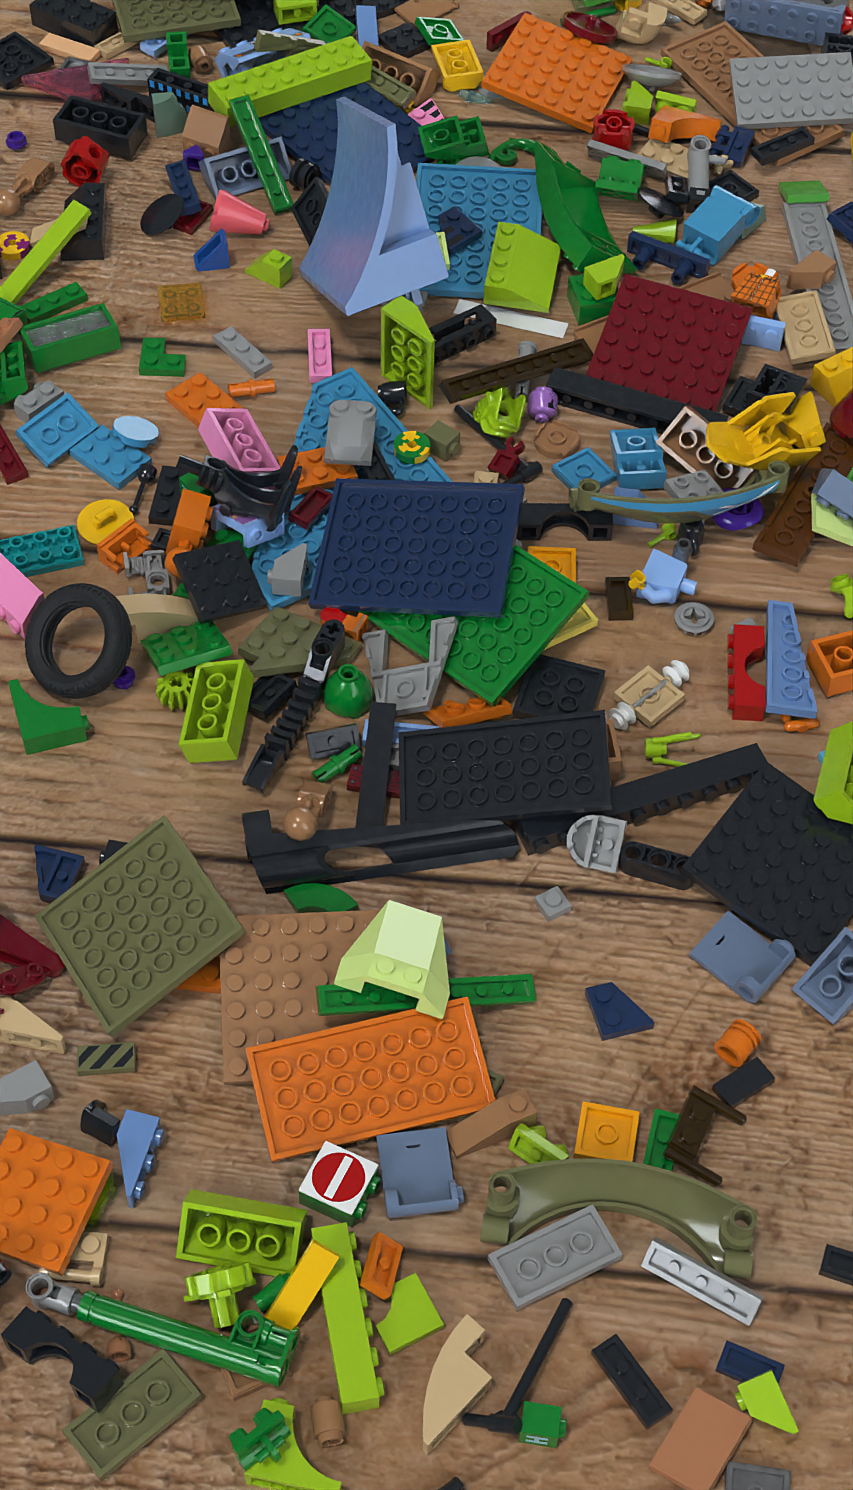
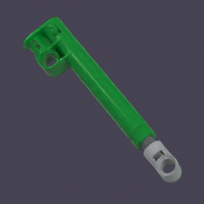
(257, 1355)

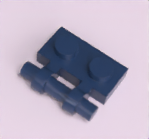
(737, 146)

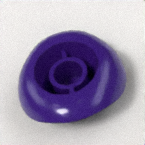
(741, 516)

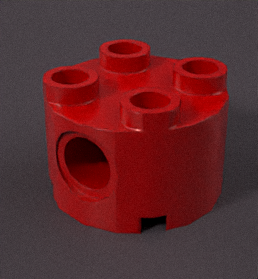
(614, 129)
(84, 162)

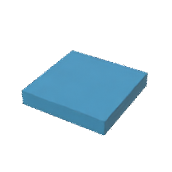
(582, 466)

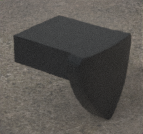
(99, 1122)

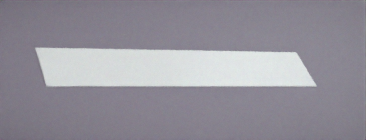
(518, 319)

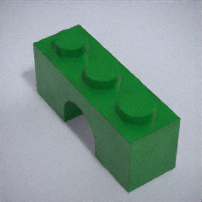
(178, 53)

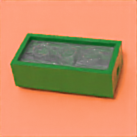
(70, 337)

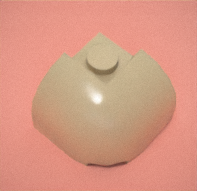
(641, 26)

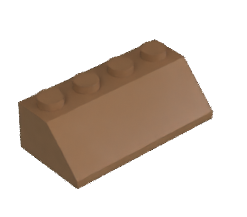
(411, 73)
(687, 444)

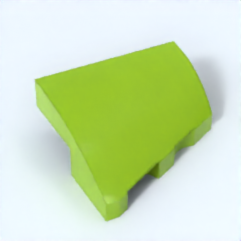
(662, 231)

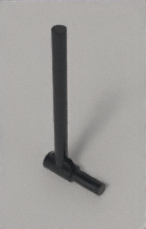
(525, 470)
(507, 1420)

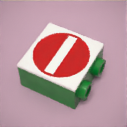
(339, 1184)

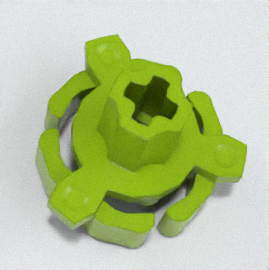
(220, 1287)

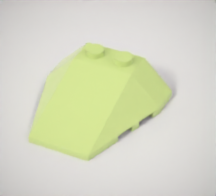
(401, 953)

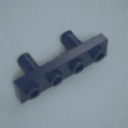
(680, 260)

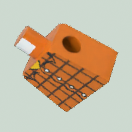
(759, 293)

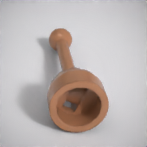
(118, 1347)

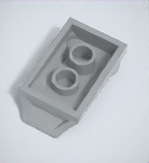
(350, 433)

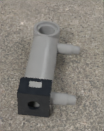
(698, 171)

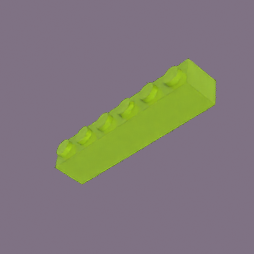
(346, 1323)

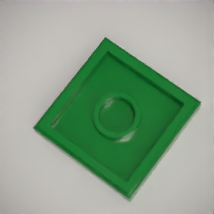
(329, 26)
(438, 30)

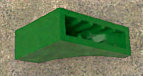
(44, 725)

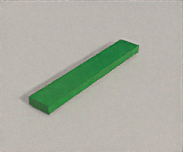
(261, 154)

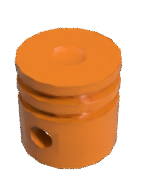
(737, 1042)

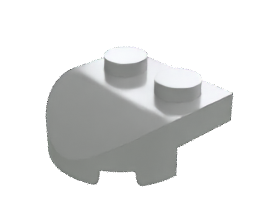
(597, 842)

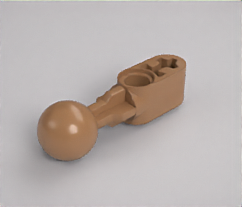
(29, 178)
(312, 802)

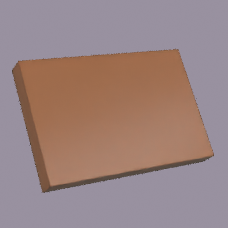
(700, 1442)

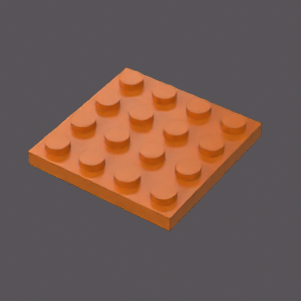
(46, 1198)

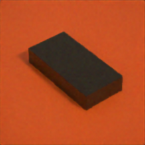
(618, 598)

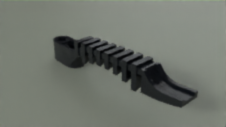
(321, 659)

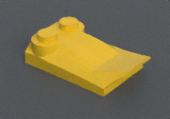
(458, 65)

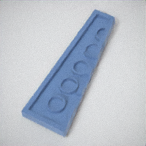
(786, 674)

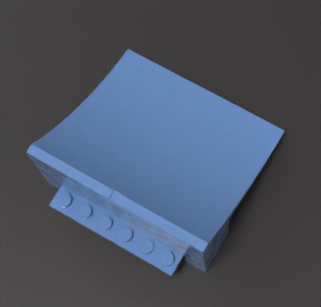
(374, 223)

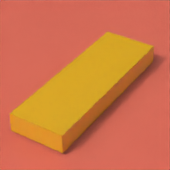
(302, 1285)

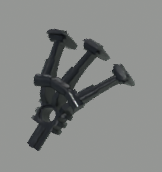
(244, 492)

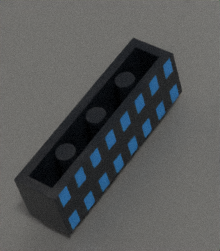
(187, 90)

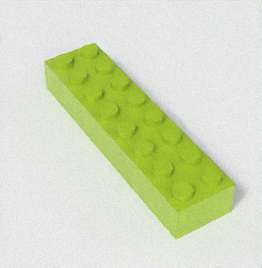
(294, 78)

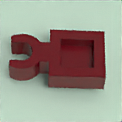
(506, 461)

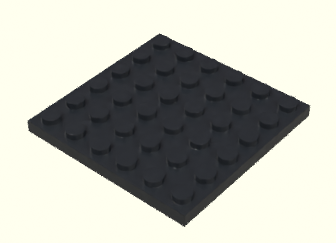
(780, 864)

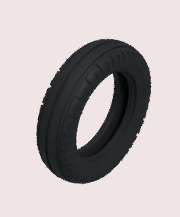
(114, 651)

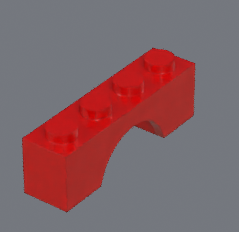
(746, 695)

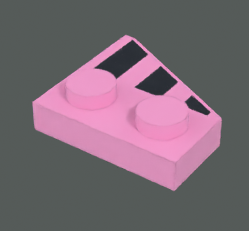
(426, 113)

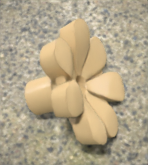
(718, 168)

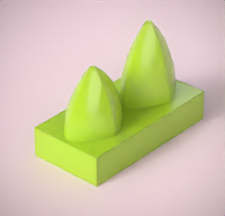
(676, 101)
(533, 1147)

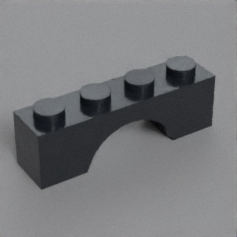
(541, 517)
(35, 1338)

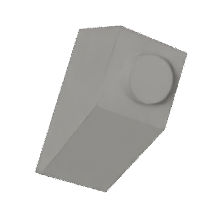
(289, 572)

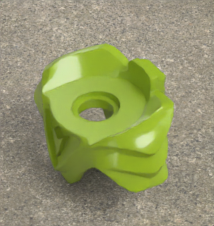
(494, 423)

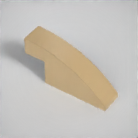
(157, 613)
(454, 1383)

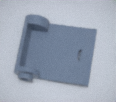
(743, 958)
(417, 1173)

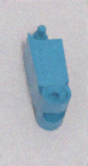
(717, 224)

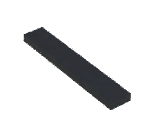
(376, 766)

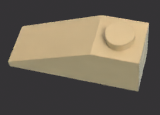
(26, 1029)

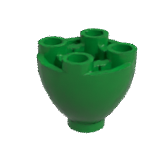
(348, 692)

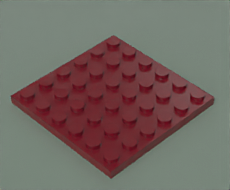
(670, 342)

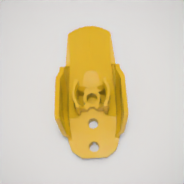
(753, 437)

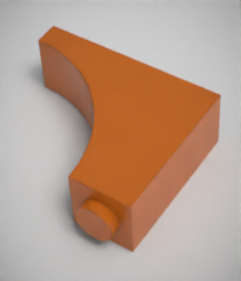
(676, 123)

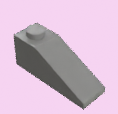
(25, 1090)

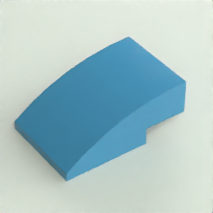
(637, 458)

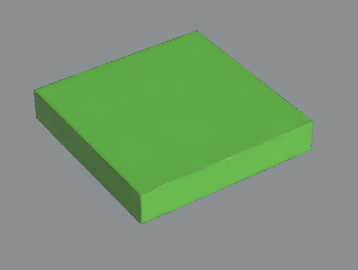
(803, 191)

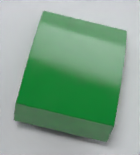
(453, 139)

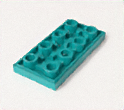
(43, 551)

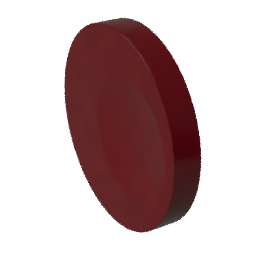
(589, 27)

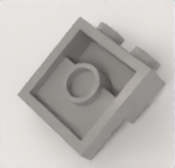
(37, 400)

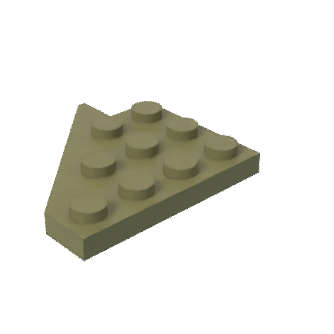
(284, 643)

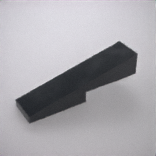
(127, 99)

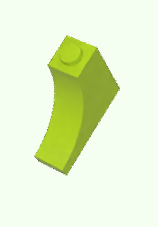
(292, 1470)

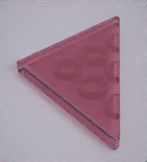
(67, 81)

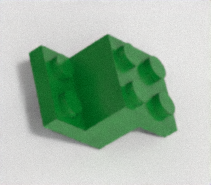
(620, 178)

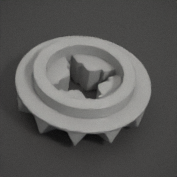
(701, 613)

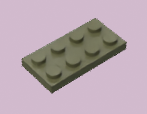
(134, 1416)

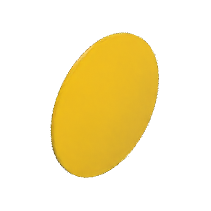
(102, 519)

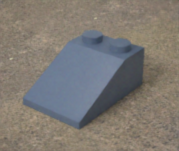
(830, 979)

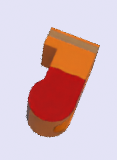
(353, 625)

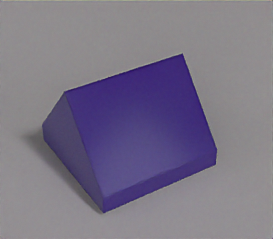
(192, 157)

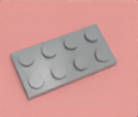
(554, 1257)

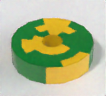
(409, 455)

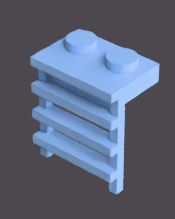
(764, 332)

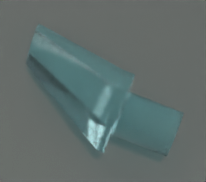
(474, 97)

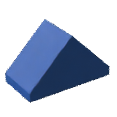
(213, 254)

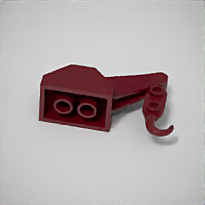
(29, 956)

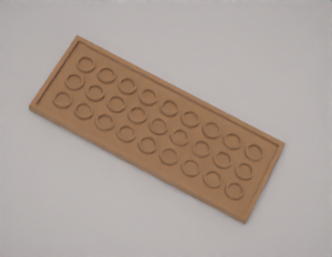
(705, 65)

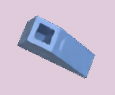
(137, 1142)

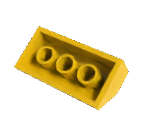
(834, 376)

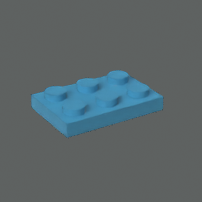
(56, 429)
(109, 457)

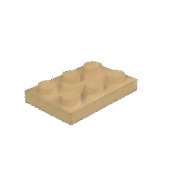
(670, 153)

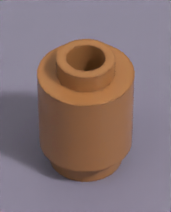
(200, 59)
(327, 1421)

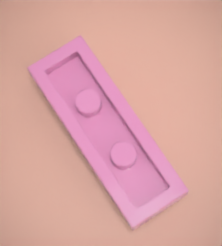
(319, 354)

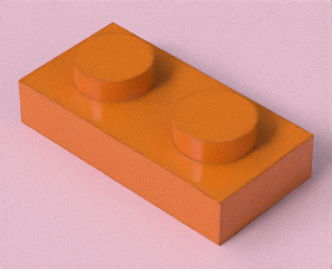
(381, 1265)

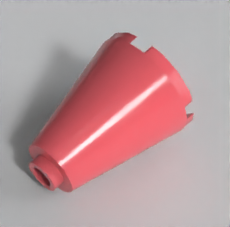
(237, 216)

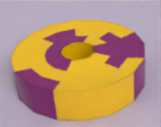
(14, 245)

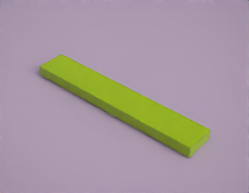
(44, 252)

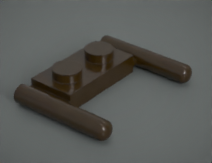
(691, 1129)

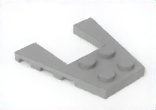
(415, 685)

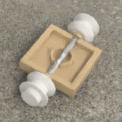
(649, 695)

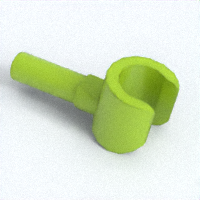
(664, 63)
(668, 534)

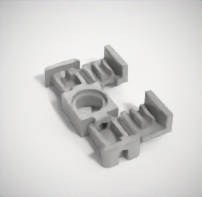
(152, 568)

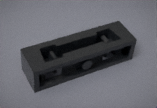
(454, 337)

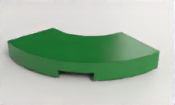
(319, 898)

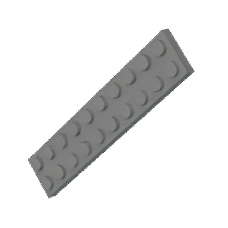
(810, 231)

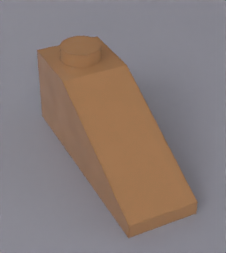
(492, 1123)

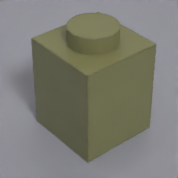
(443, 440)

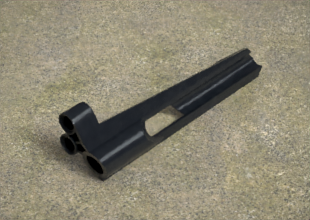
(411, 847)

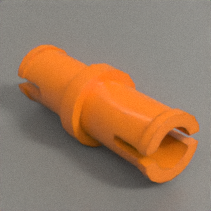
(251, 387)

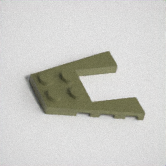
(274, 41)

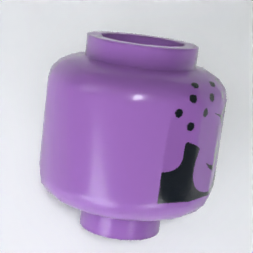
(542, 404)

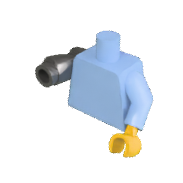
(665, 575)

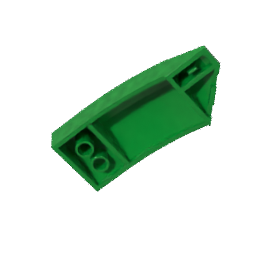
(574, 211)

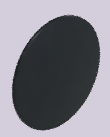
(660, 204)
(161, 214)

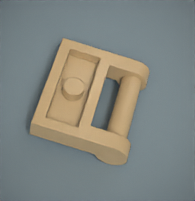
(89, 1251)

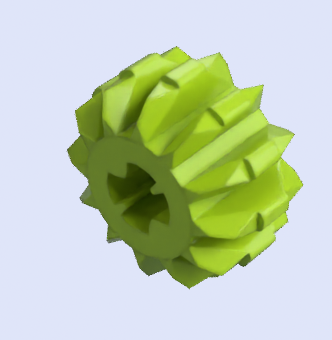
(174, 689)

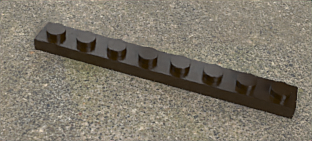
(515, 371)

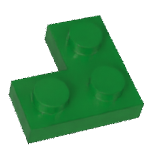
(157, 363)

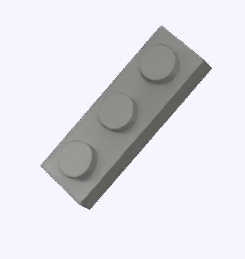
(242, 352)

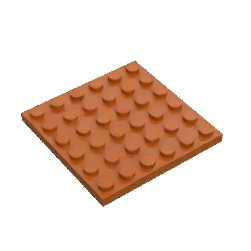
(556, 72)

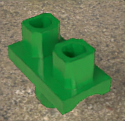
(262, 1440)

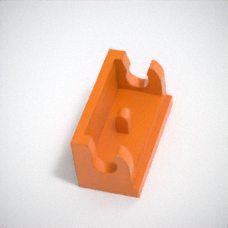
(128, 539)

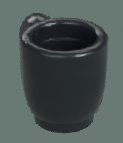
(394, 394)
(694, 532)

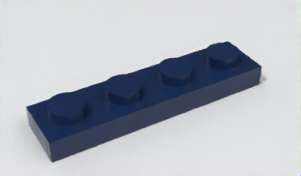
(183, 186)

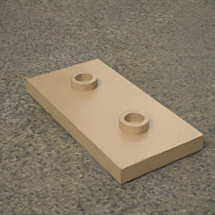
(805, 327)

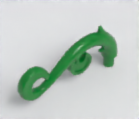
(509, 147)

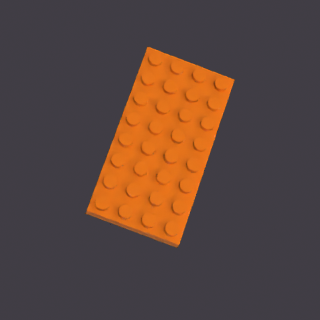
(369, 1079)

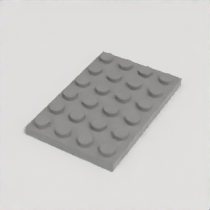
(792, 90)

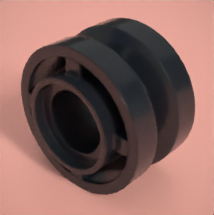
(303, 173)

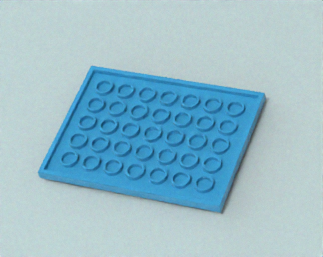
(486, 198)

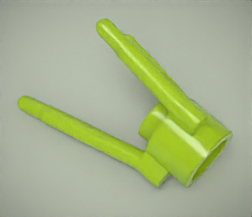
(656, 747)

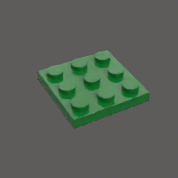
(185, 647)

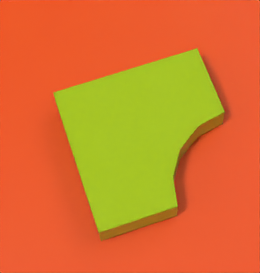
(410, 1316)

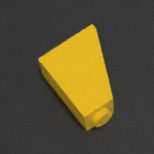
(804, 423)

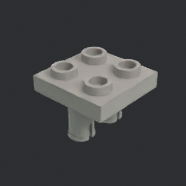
(692, 485)

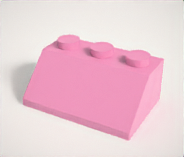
(17, 597)

